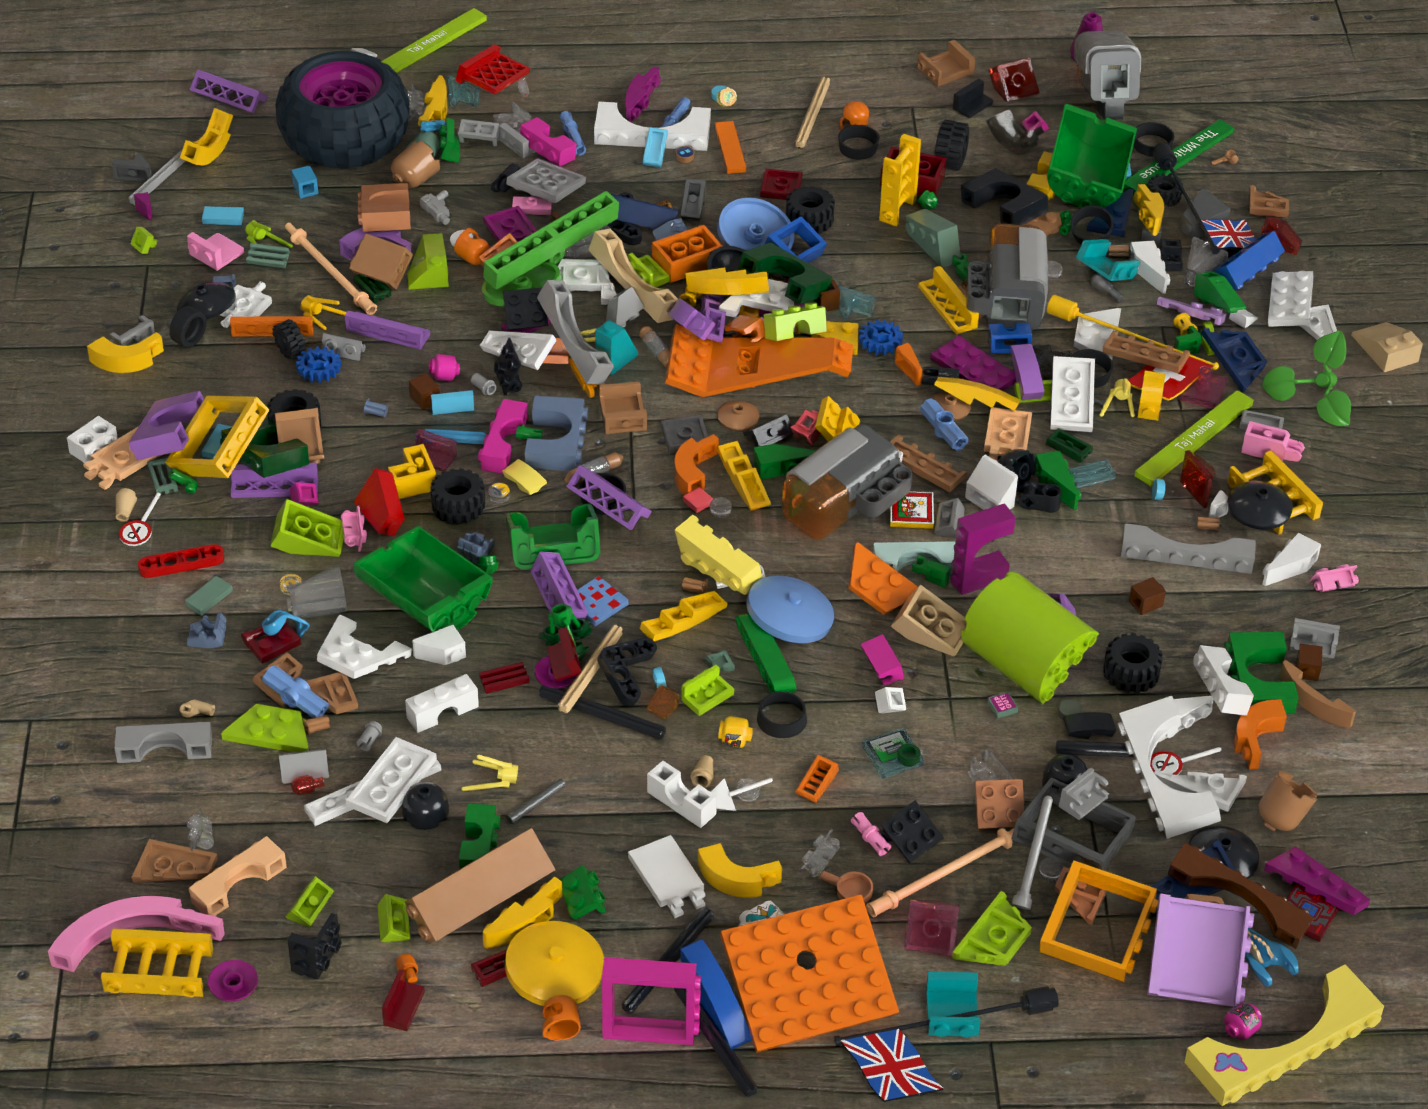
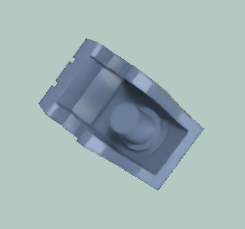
(670, 228)
(474, 546)
(207, 632)

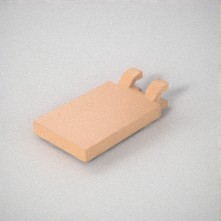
(1007, 431)
(115, 461)

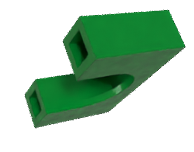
(1260, 648)

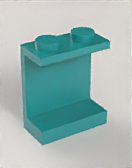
(1093, 255)
(951, 995)

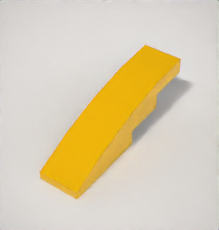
(727, 283)
(968, 390)
(743, 476)
(683, 617)

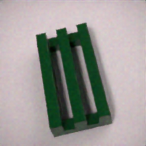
(369, 287)
(1065, 445)

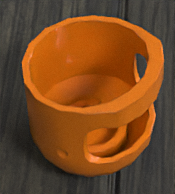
(856, 113)
(470, 248)
(561, 1018)

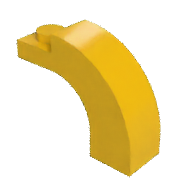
(211, 143)
(125, 358)
(736, 879)

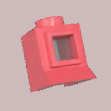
(806, 427)

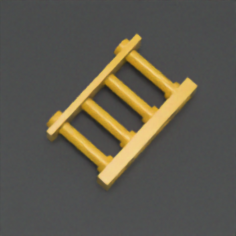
(900, 179)
(1286, 480)
(157, 942)

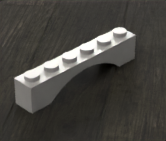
(558, 306)
(1229, 555)

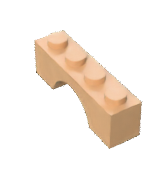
(261, 861)

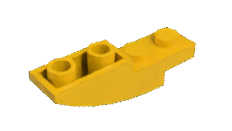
(436, 102)
(1151, 208)
(518, 917)

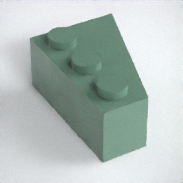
(934, 235)

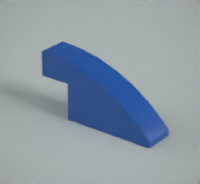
(717, 994)

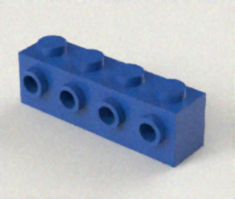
(1251, 259)

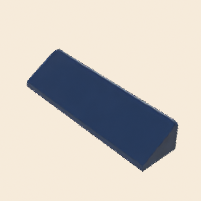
(643, 213)

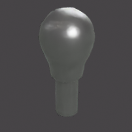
(1103, 285)

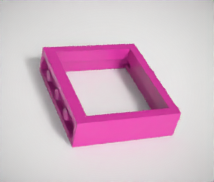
(650, 974)

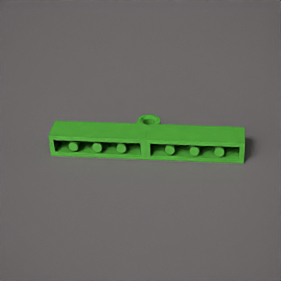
(551, 241)

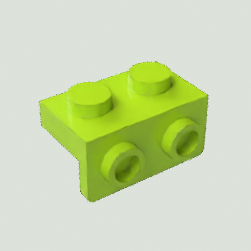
(649, 270)
(706, 691)

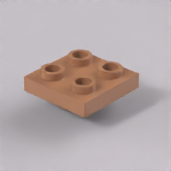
(998, 803)

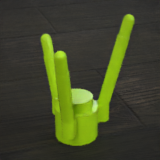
(258, 231)

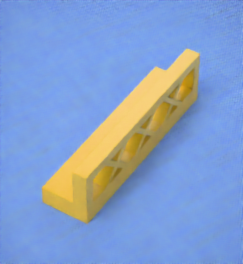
(954, 301)

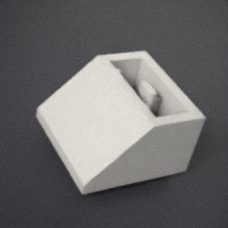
(991, 485)

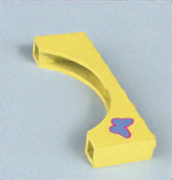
(1235, 1071)

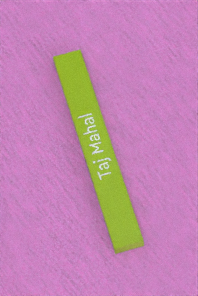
(435, 40)
(1194, 437)

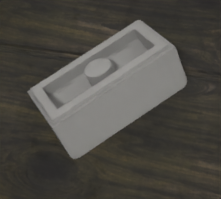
(948, 517)

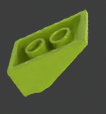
(307, 531)

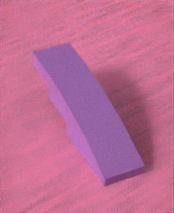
(710, 309)

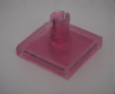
(1205, 390)

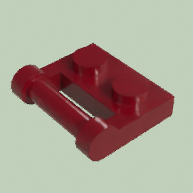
(271, 646)

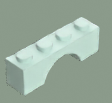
(906, 553)

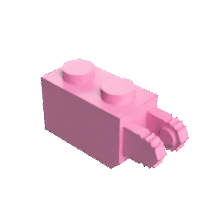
(1264, 438)

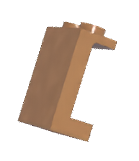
(947, 65)
(381, 260)
(622, 407)
(305, 427)

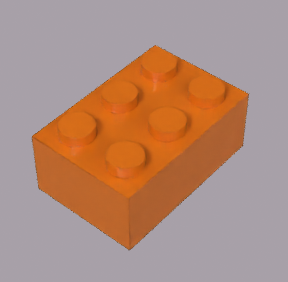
(684, 252)

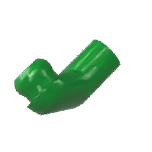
(1065, 219)
(185, 480)

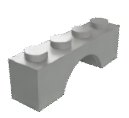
(136, 741)

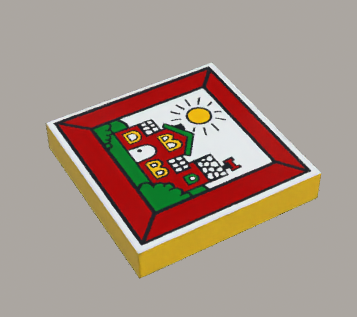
(913, 511)

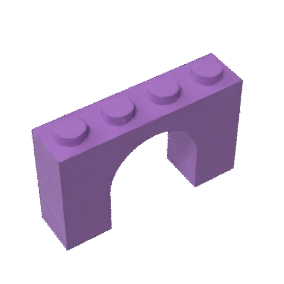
(162, 427)

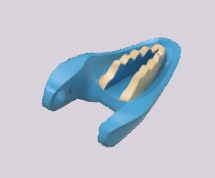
(1266, 953)

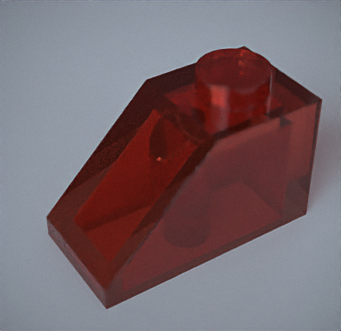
(1286, 235)

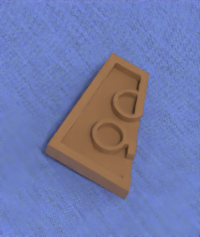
(172, 862)

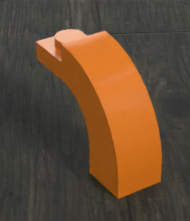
(687, 458)
(1261, 718)

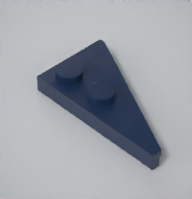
(1119, 211)

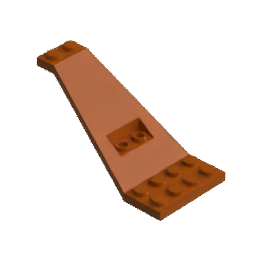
(737, 364)

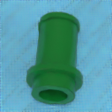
(525, 432)

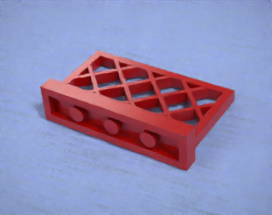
(481, 64)

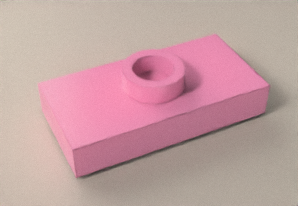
(533, 205)

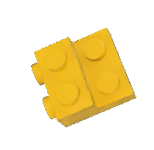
(833, 420)

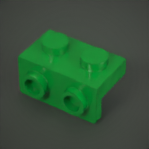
(448, 142)
(582, 892)

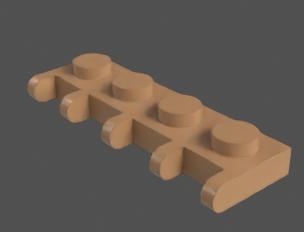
(1145, 353)
(928, 467)

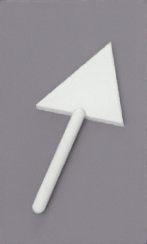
(723, 795)

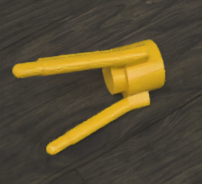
(312, 306)

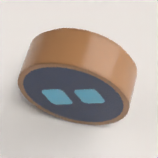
(685, 154)

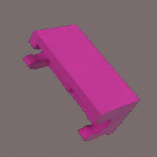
(883, 659)

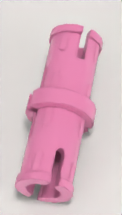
(870, 833)

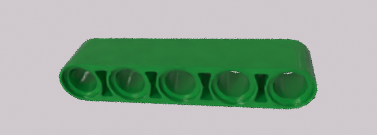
(766, 655)

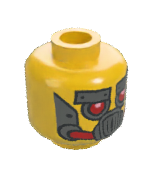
(735, 732)

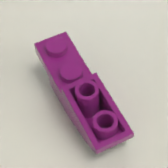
(638, 93)

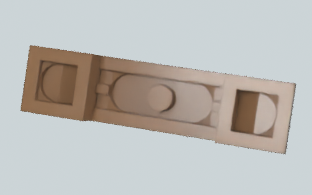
(1333, 712)

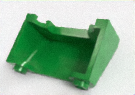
(574, 541)

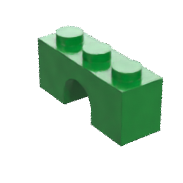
(479, 824)

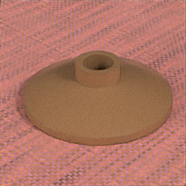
(952, 404)
(738, 415)

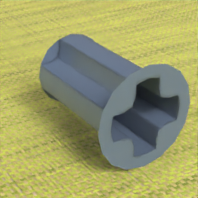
(230, 280)
(375, 408)

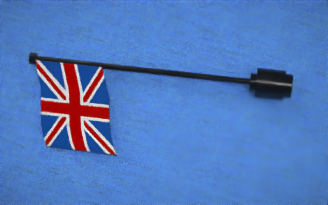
(1219, 233)
(893, 1063)

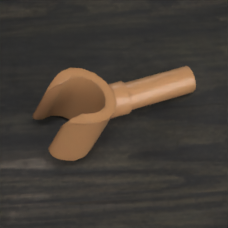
(1230, 156)

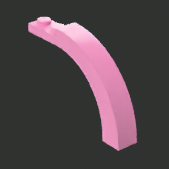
(127, 913)

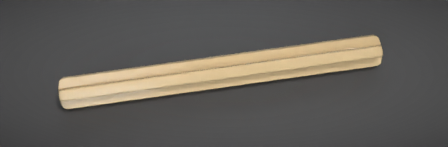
(812, 112)
(588, 671)

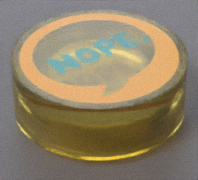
(726, 97)

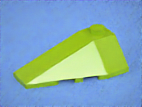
(429, 264)

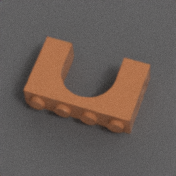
(384, 207)

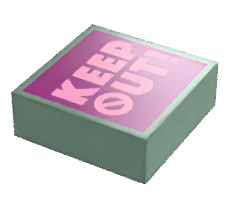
(1002, 705)

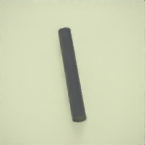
(535, 801)

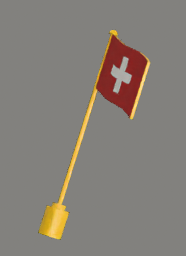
(1174, 382)

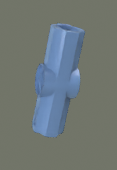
(944, 424)
(295, 692)

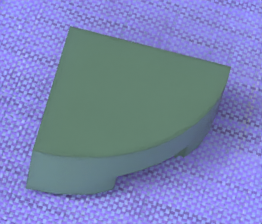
(720, 659)

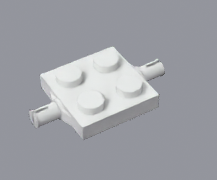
(248, 303)

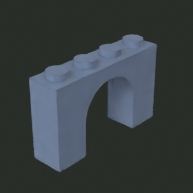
(559, 453)

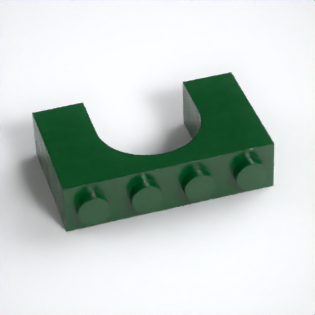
(805, 280)
(267, 456)

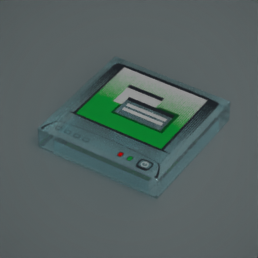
(883, 752)

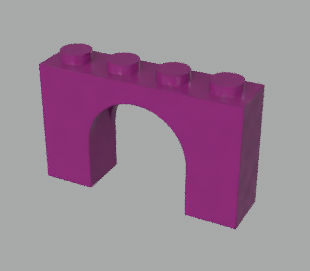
(972, 534)

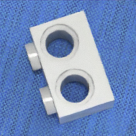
(91, 438)

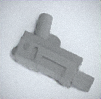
(436, 206)

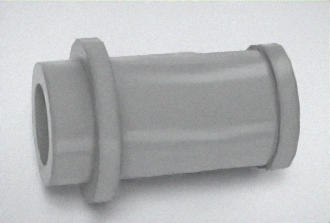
(487, 386)
(371, 732)

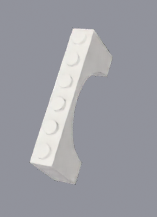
(615, 130)
(1176, 810)

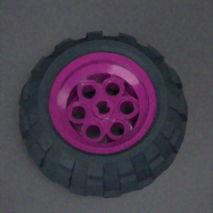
(342, 109)

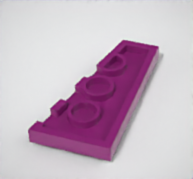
(1318, 880)

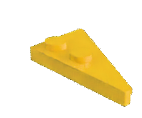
(840, 330)

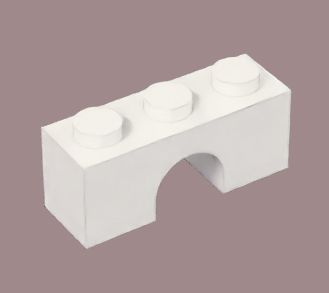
(425, 707)
(666, 785)

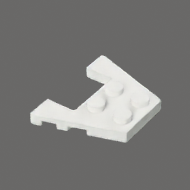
(587, 276)
(765, 301)
(354, 657)

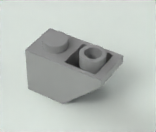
(624, 307)

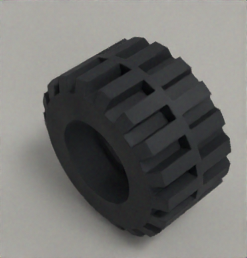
(952, 143)
(813, 205)
(292, 401)
(457, 496)
(1132, 663)

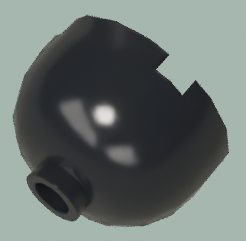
(1021, 463)
(1064, 769)
(425, 805)

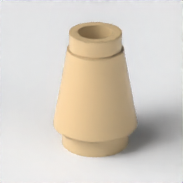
(125, 503)
(703, 772)

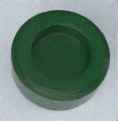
(908, 755)

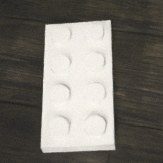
(1290, 298)
(1072, 394)
(390, 778)

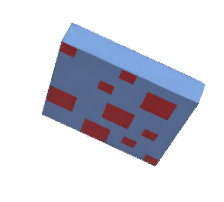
(601, 600)

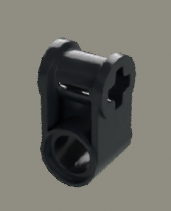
(1042, 496)

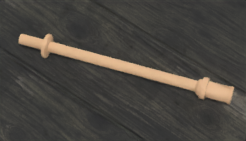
(361, 299)
(891, 899)

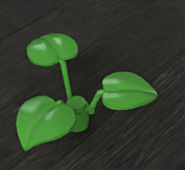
(1334, 407)

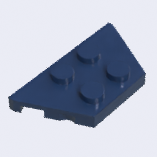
(1237, 355)

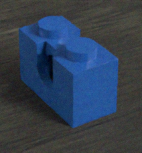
(1020, 333)

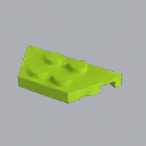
(269, 728)
(995, 935)

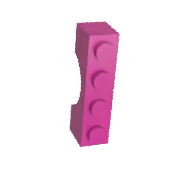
(496, 452)

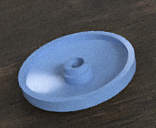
(749, 222)
(790, 609)

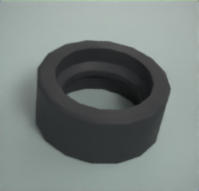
(181, 321)

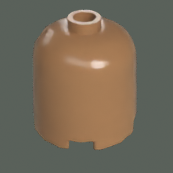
(414, 165)
(1285, 802)

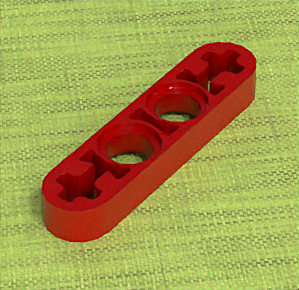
(180, 558)

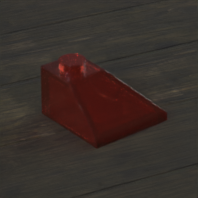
(1014, 80)
(1197, 477)

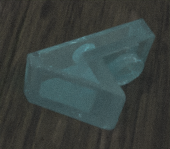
(462, 92)
(855, 301)

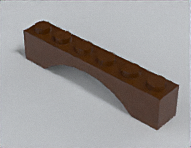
(1198, 869)

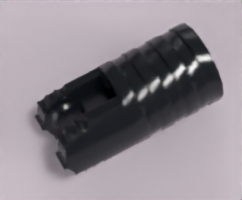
(500, 182)
(935, 372)

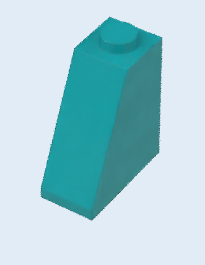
(616, 343)

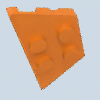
(877, 581)

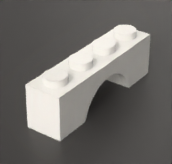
(1228, 693)

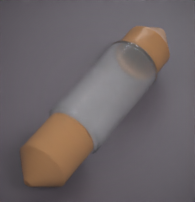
(655, 344)
(598, 465)

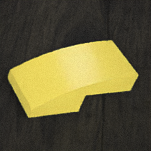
(526, 477)

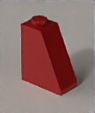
(381, 502)

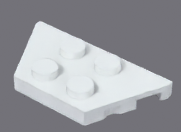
(1093, 335)

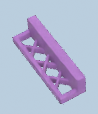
(231, 87)
(386, 329)
(245, 476)
(614, 492)
(560, 585)

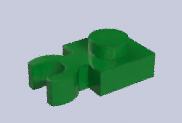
(961, 265)

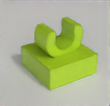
(143, 240)

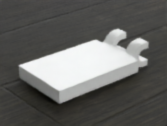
(668, 874)

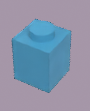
(304, 182)

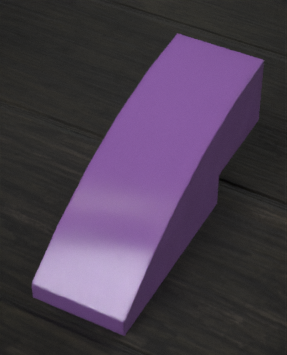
(1027, 372)

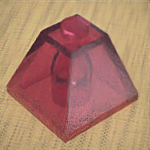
(932, 926)

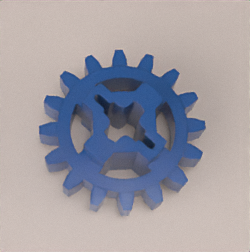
(880, 337)
(318, 364)

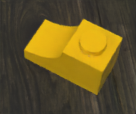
(1151, 395)

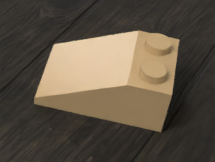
(1389, 345)
(930, 622)

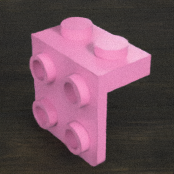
(214, 251)

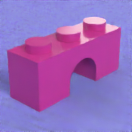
(556, 150)

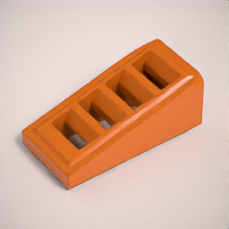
(908, 363)
(819, 763)

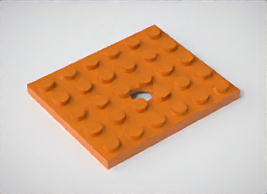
(796, 1004)

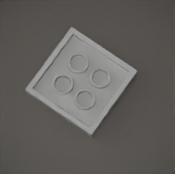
(546, 180)

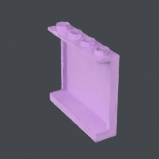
(1200, 951)

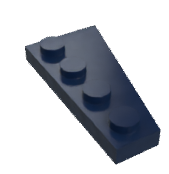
(1178, 890)

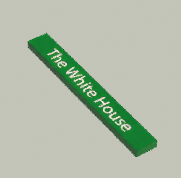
(1184, 153)

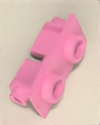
(353, 528)
(1326, 579)

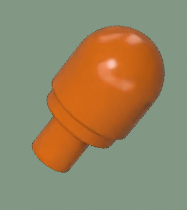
(408, 964)

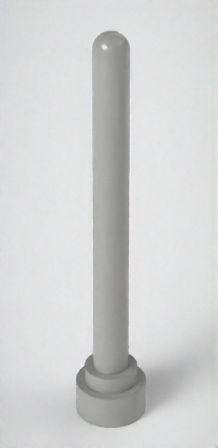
(1023, 898)

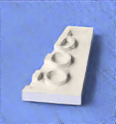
(530, 347)

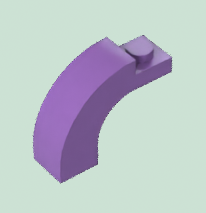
(350, 243)
(691, 319)

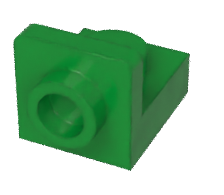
(1189, 341)

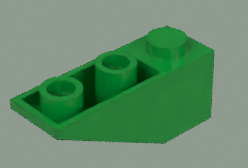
(1217, 290)
(777, 459)
(1053, 469)

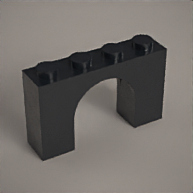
(1026, 201)

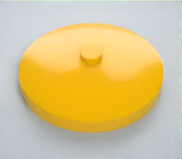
(554, 961)

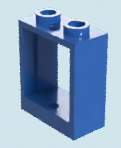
(806, 232)

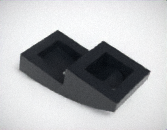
(1171, 254)
(1086, 723)

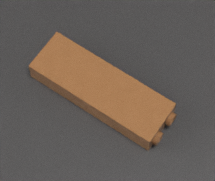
(479, 886)

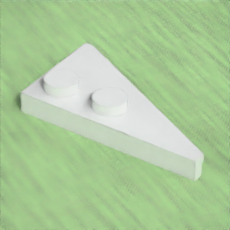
(1320, 322)
(1223, 789)

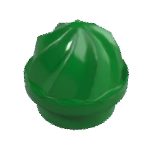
(928, 200)
(488, 563)

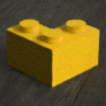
(415, 474)

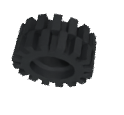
(1166, 187)
(289, 339)

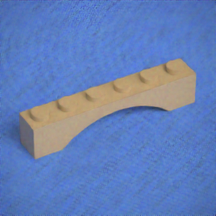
(611, 254)

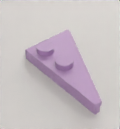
(1194, 309)

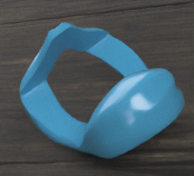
(276, 620)

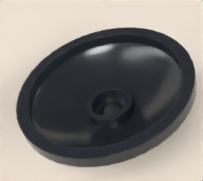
(725, 257)
(209, 298)
(1259, 505)
(1237, 845)

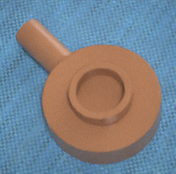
(850, 884)

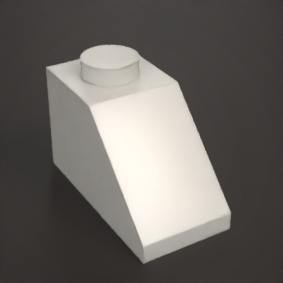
(440, 646)

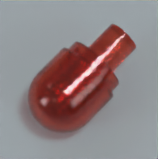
(306, 784)

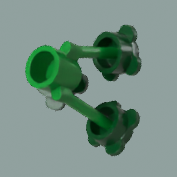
(562, 616)

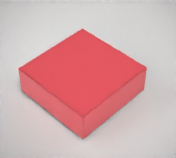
(697, 500)

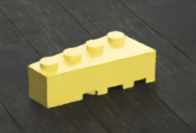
(716, 556)

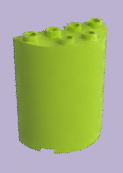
(1026, 634)

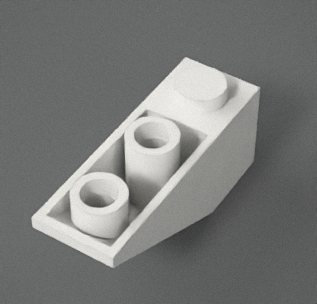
(1151, 265)
(1294, 559)
(1190, 711)

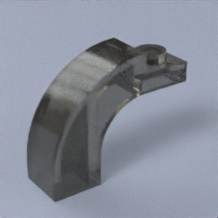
(1011, 135)

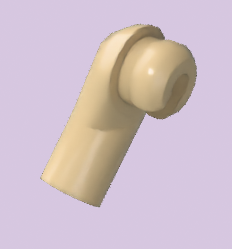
(196, 707)

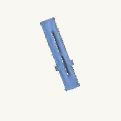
(677, 112)
(571, 129)

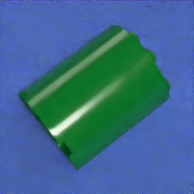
(1090, 158)
(425, 579)

